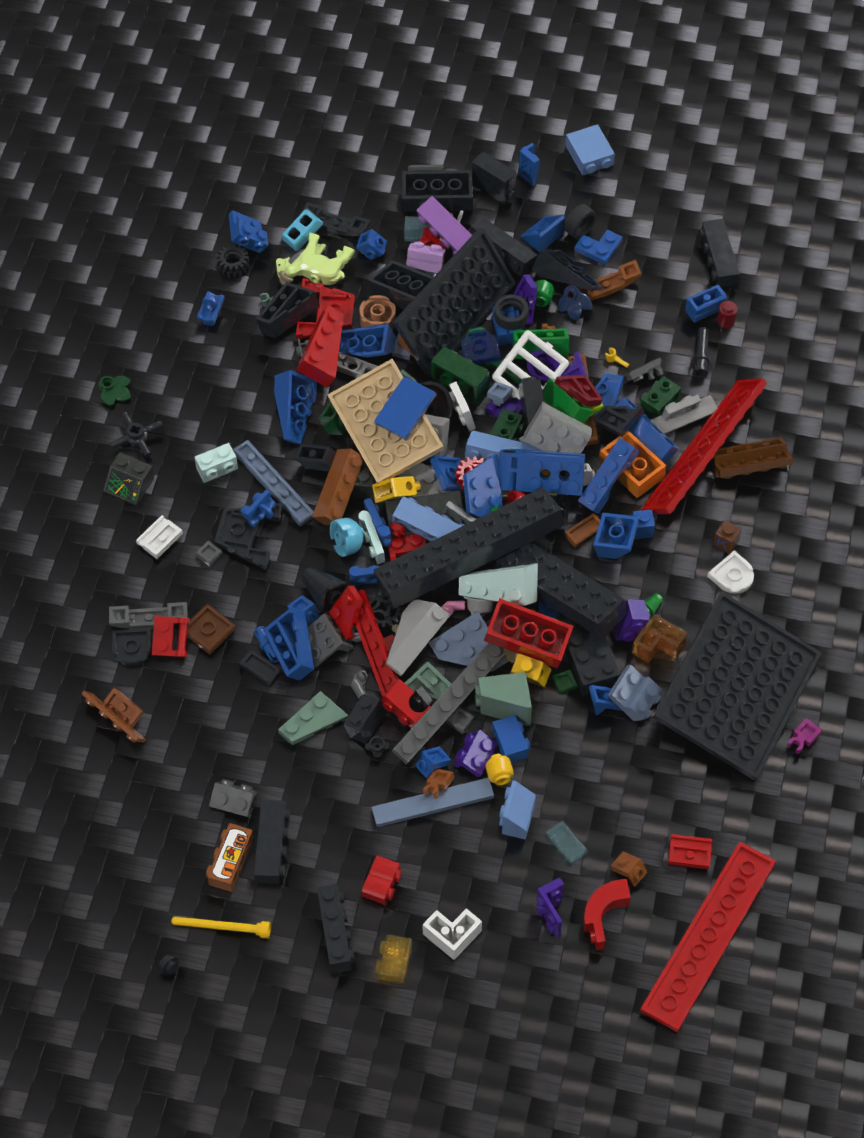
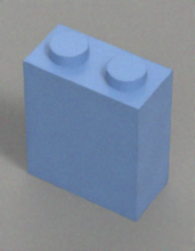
(590, 149)

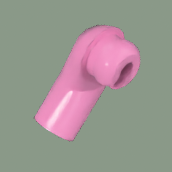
(451, 606)

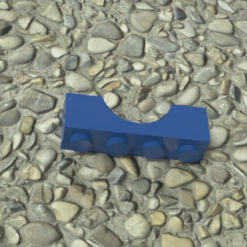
(616, 462)

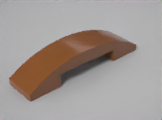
(616, 281)

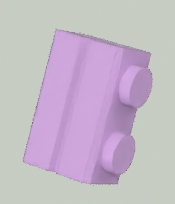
(425, 257)

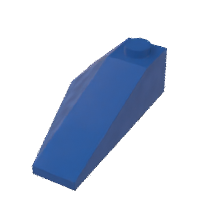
(368, 341)
(294, 399)

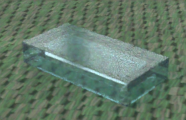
(566, 842)

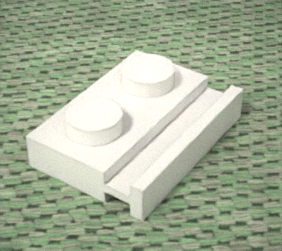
(159, 537)

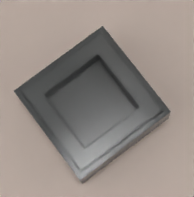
(209, 553)
(460, 720)

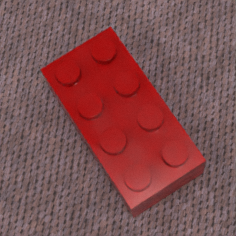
(528, 633)

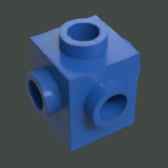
(371, 244)

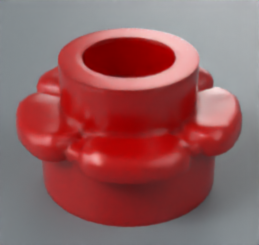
(397, 530)

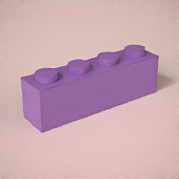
(443, 224)

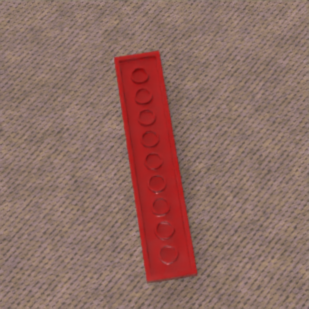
(704, 446)
(708, 936)

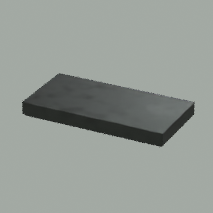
(434, 501)

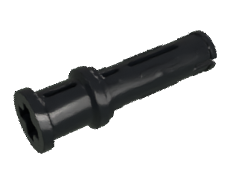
(701, 358)

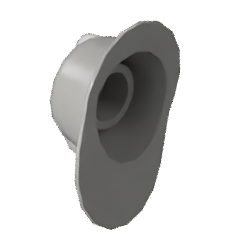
(480, 605)

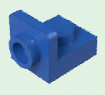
(309, 607)
(431, 760)

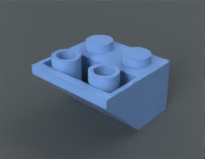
(517, 811)

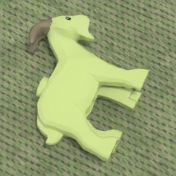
(314, 265)

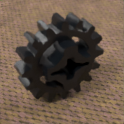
(384, 611)

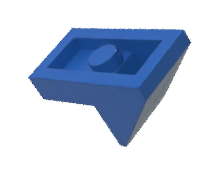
(601, 700)

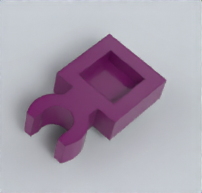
(805, 733)

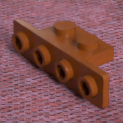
(120, 710)

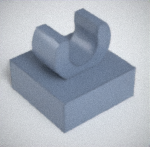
(499, 393)

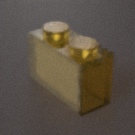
(394, 959)

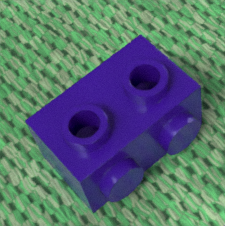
(633, 622)

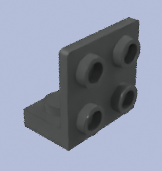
(326, 639)

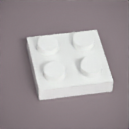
(461, 407)

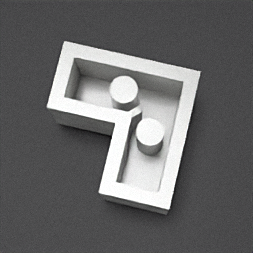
(454, 936)

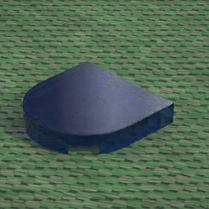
(480, 347)

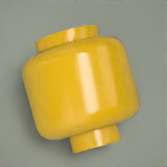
(499, 769)

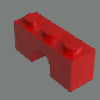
(397, 701)

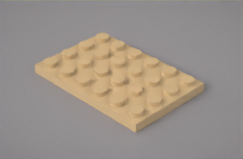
(382, 451)

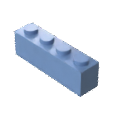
(485, 445)
(422, 520)

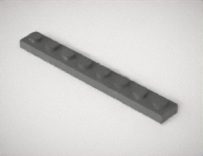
(448, 702)

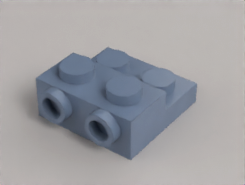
(635, 693)

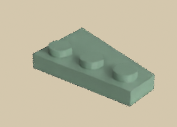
(313, 717)

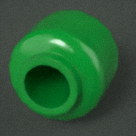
(544, 293)

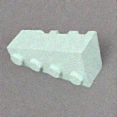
(511, 584)

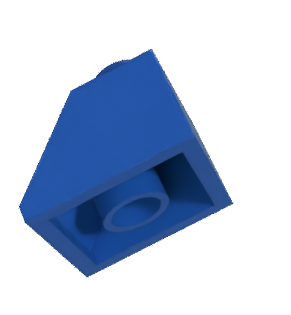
(615, 535)

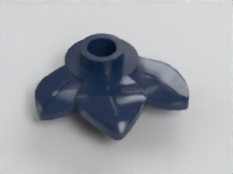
(574, 304)

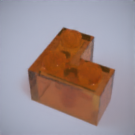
(659, 635)

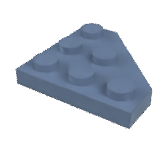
(464, 642)

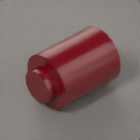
(727, 314)

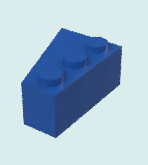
(291, 643)

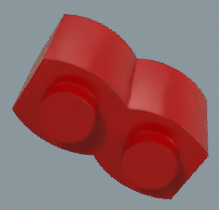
(381, 880)

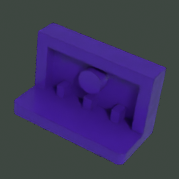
(475, 752)

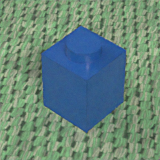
(646, 524)

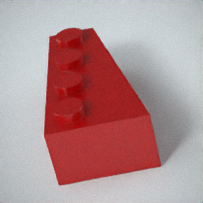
(322, 350)

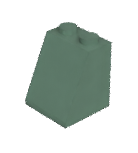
(504, 697)

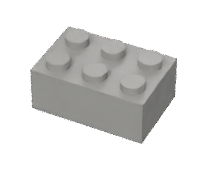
(556, 431)

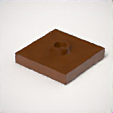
(209, 629)

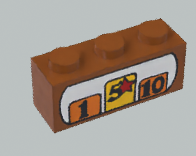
(229, 857)

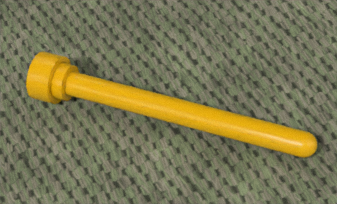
(261, 929)

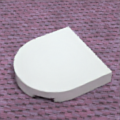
(733, 574)

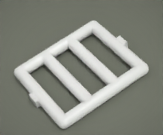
(517, 349)

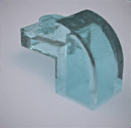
(413, 228)

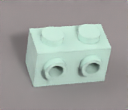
(216, 462)

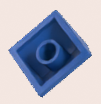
(545, 232)

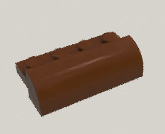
(751, 458)

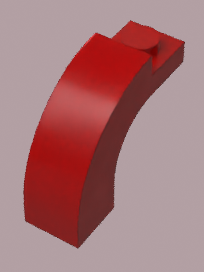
(605, 898)

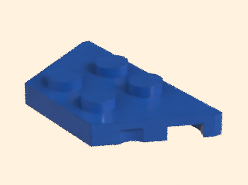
(483, 487)

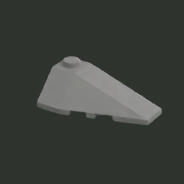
(416, 628)

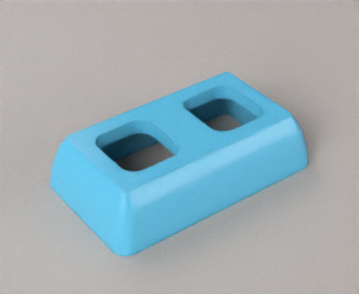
(304, 231)

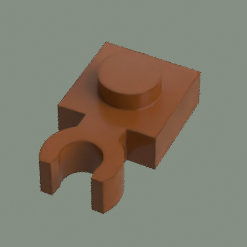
(438, 781)

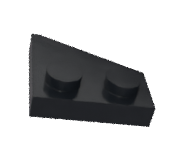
(618, 418)

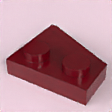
(580, 388)

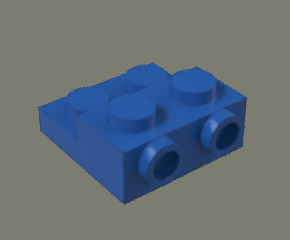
(247, 232)

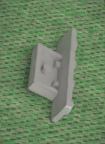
(684, 412)

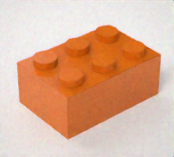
(643, 472)

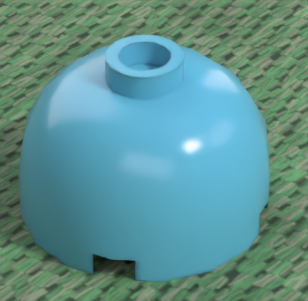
(347, 536)

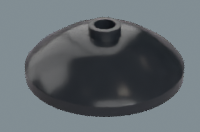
(442, 403)

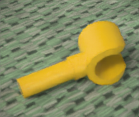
(613, 358)

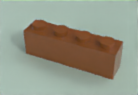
(338, 486)

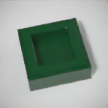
(564, 682)

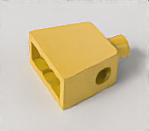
(400, 487)
(532, 668)

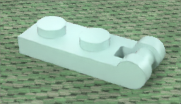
(371, 536)

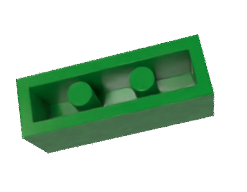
(557, 337)
(564, 402)

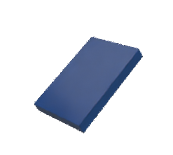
(405, 408)

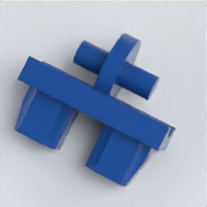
(210, 308)
(260, 508)

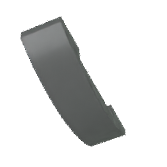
(144, 618)

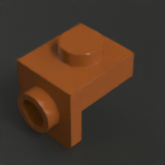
(630, 867)

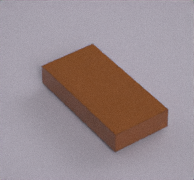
(583, 530)

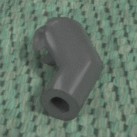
(358, 683)

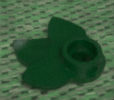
(116, 390)

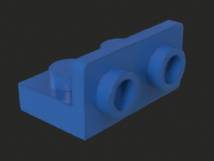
(528, 164)

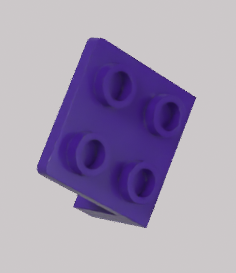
(548, 898)

